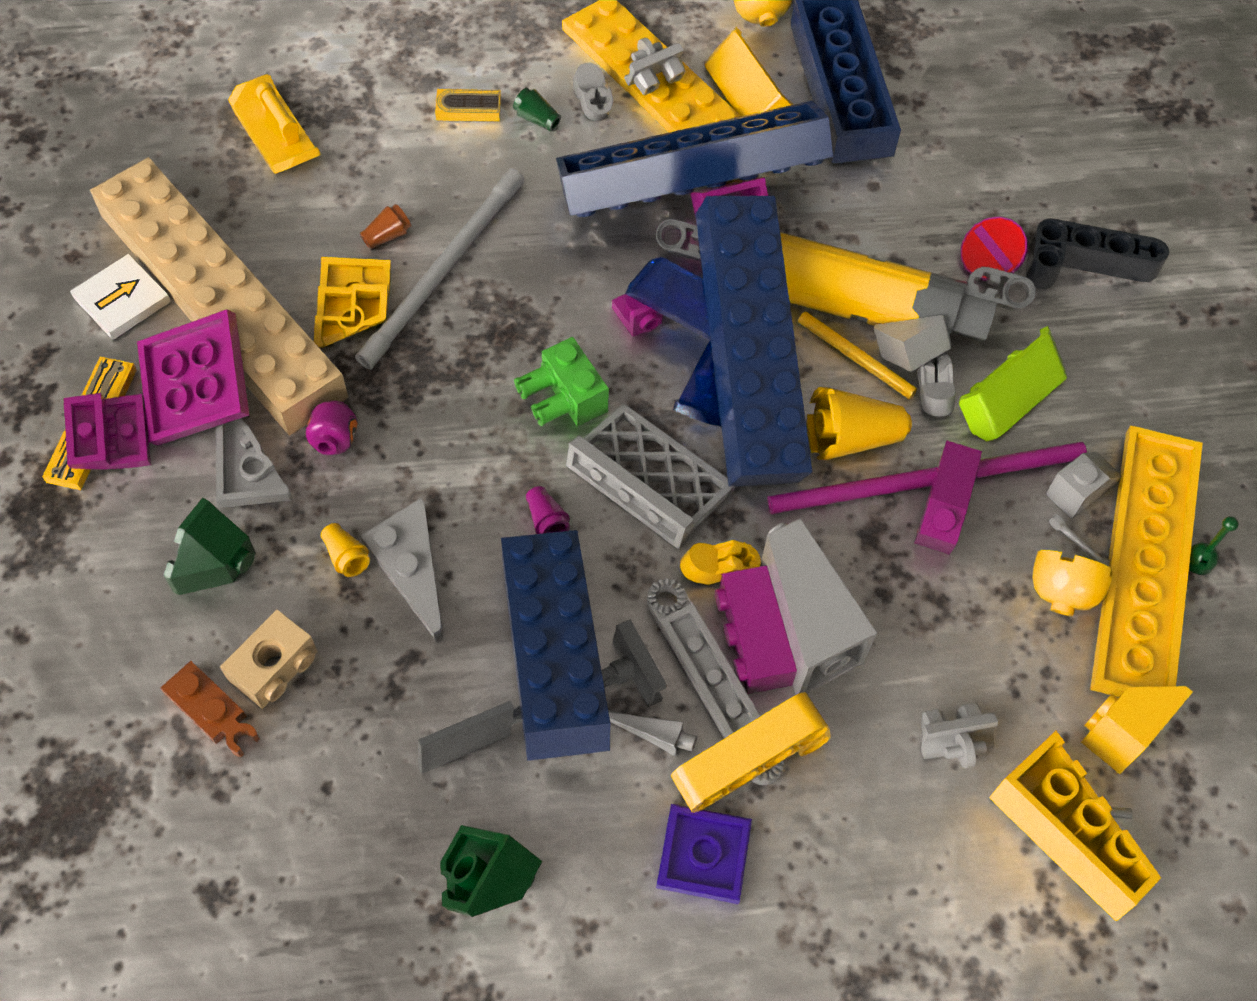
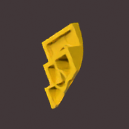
(350, 297)

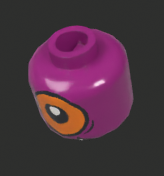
(331, 426)

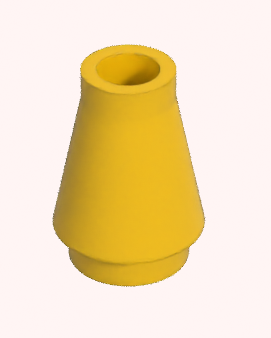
(345, 551)

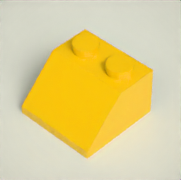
(1131, 722)

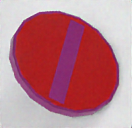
(994, 244)

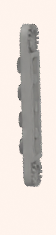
(705, 665)

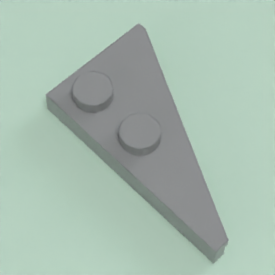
(244, 470)
(404, 554)

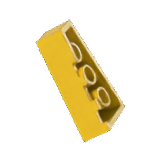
(1075, 827)

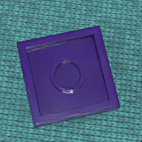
(704, 854)

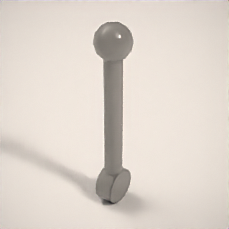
(1058, 523)

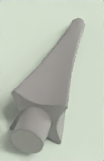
(660, 732)

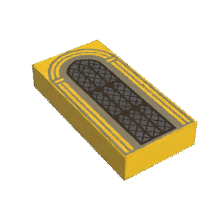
(468, 105)

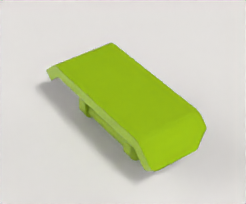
(1013, 388)

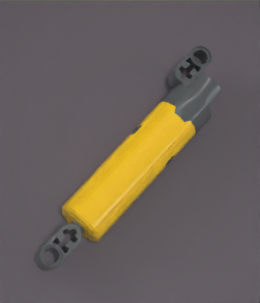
(877, 289)

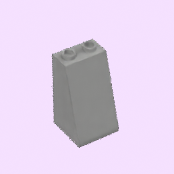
(817, 609)

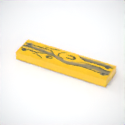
(111, 380)

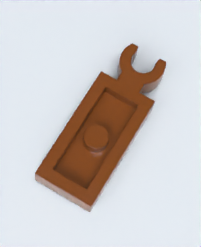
(208, 707)

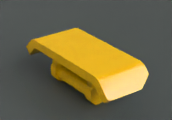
(743, 77)
(271, 124)

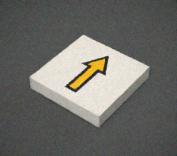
(120, 296)

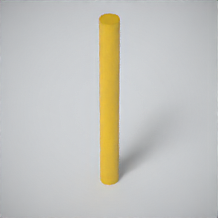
(857, 355)

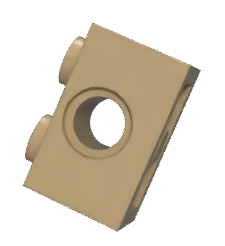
(273, 638)

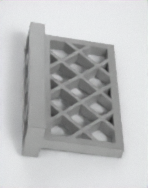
(632, 489)

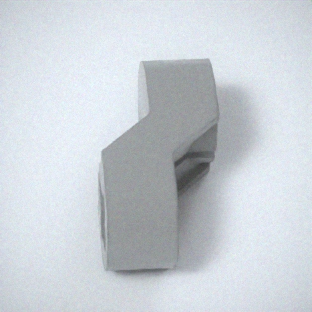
(592, 91)
(937, 386)

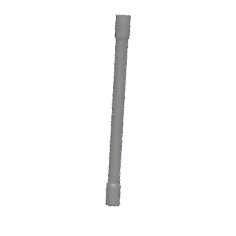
(381, 340)

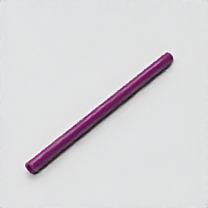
(919, 478)

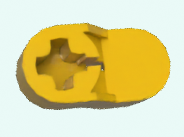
(708, 562)

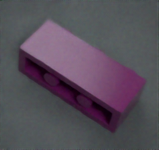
(755, 630)

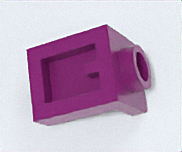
(636, 315)

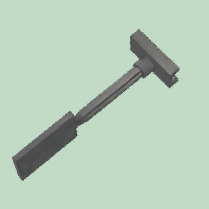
(497, 722)

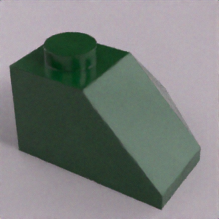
(209, 551)
(485, 871)

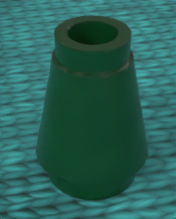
(535, 109)

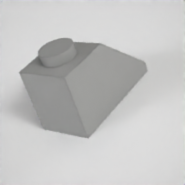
(1082, 483)

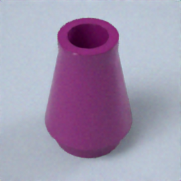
(546, 512)

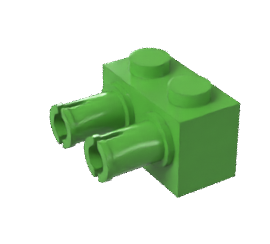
(573, 380)

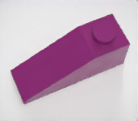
(948, 498)

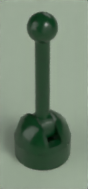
(1208, 552)

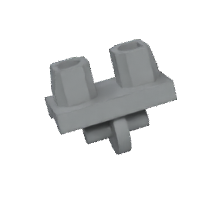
(651, 60)
(959, 737)

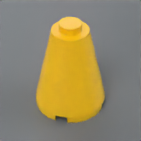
(853, 423)

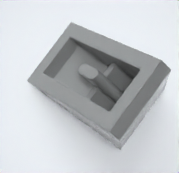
(913, 341)

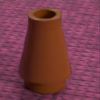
(385, 227)

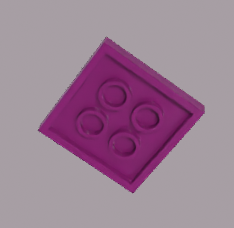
(192, 378)

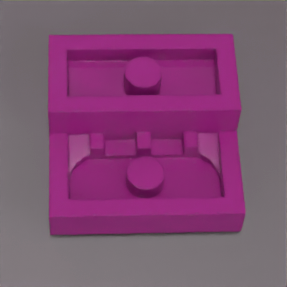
(106, 432)

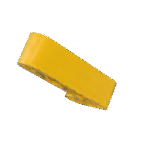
(751, 751)

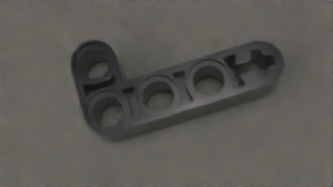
(1092, 250)

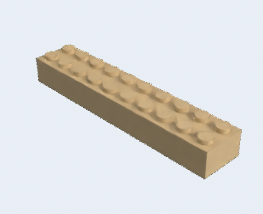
(207, 277)

